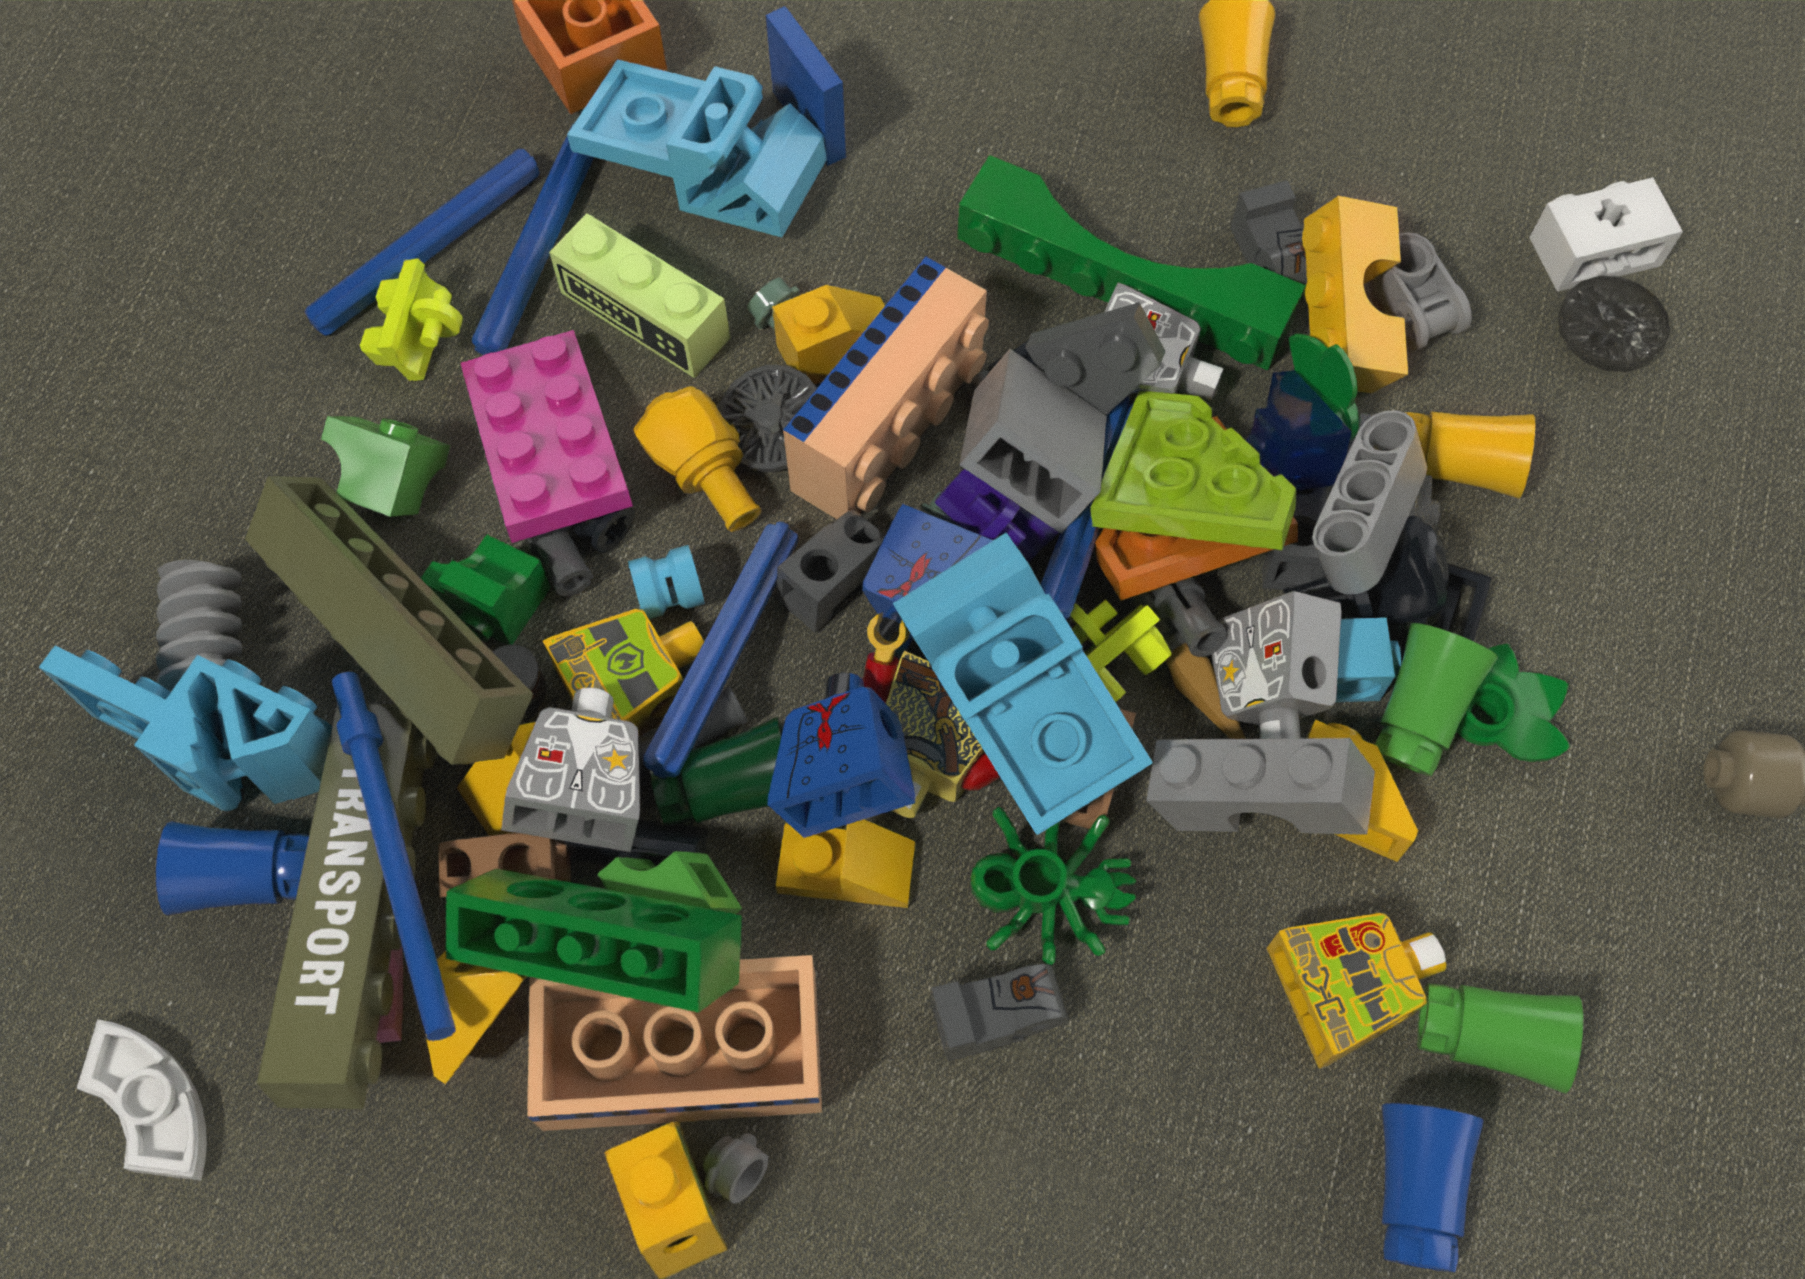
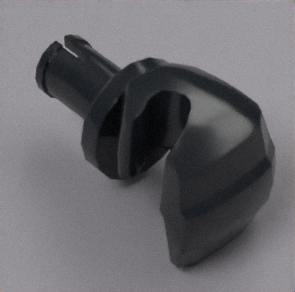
(1410, 585)

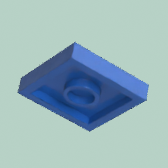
(806, 80)

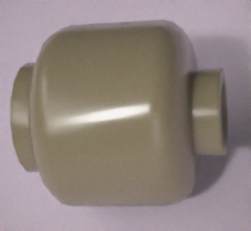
(1757, 774)

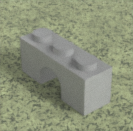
(1307, 781)

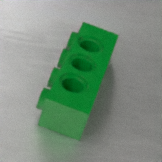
(594, 938)

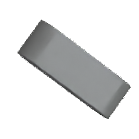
(1370, 502)

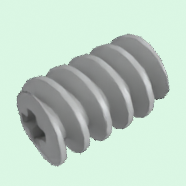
(196, 616)

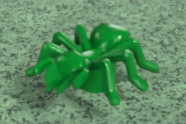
(1042, 881)

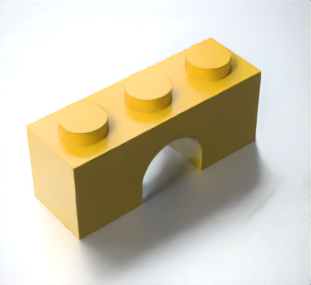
(1345, 248)

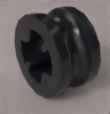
(606, 529)

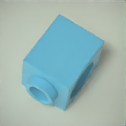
(1366, 660)

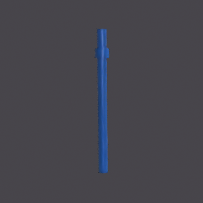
(361, 738)

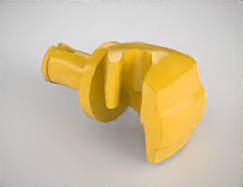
(700, 449)

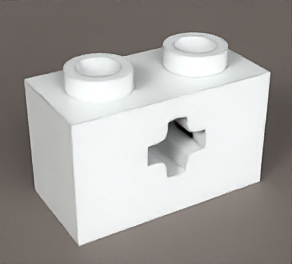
(1605, 233)

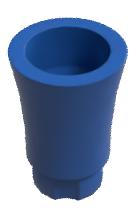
(226, 867)
(1426, 1183)

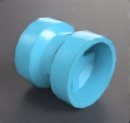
(652, 587)

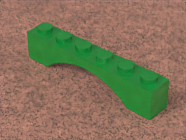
(1017, 219)

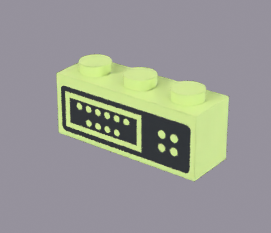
(641, 295)

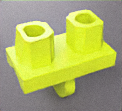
(415, 319)
(1133, 635)

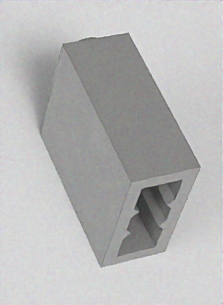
(1035, 442)

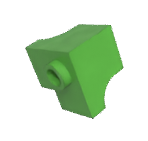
(384, 463)
(680, 879)

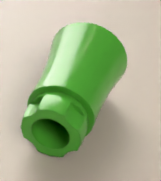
(1431, 696)
(1505, 1031)

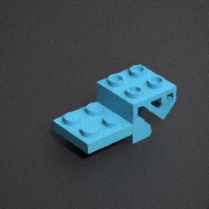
(703, 142)
(1022, 683)
(208, 727)

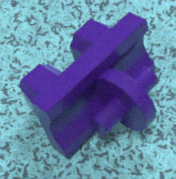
(992, 514)

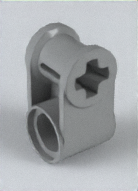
(1422, 293)

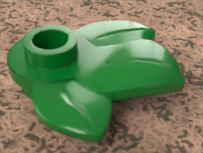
(1329, 375)
(1517, 710)

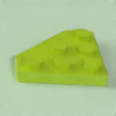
(1191, 479)

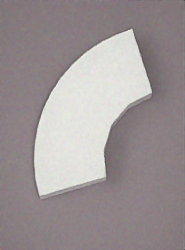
(153, 1101)

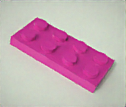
(544, 436)

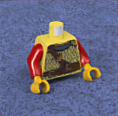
(937, 738)

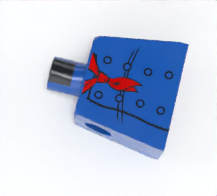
(910, 556)
(840, 760)

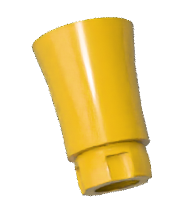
(1236, 58)
(1478, 449)

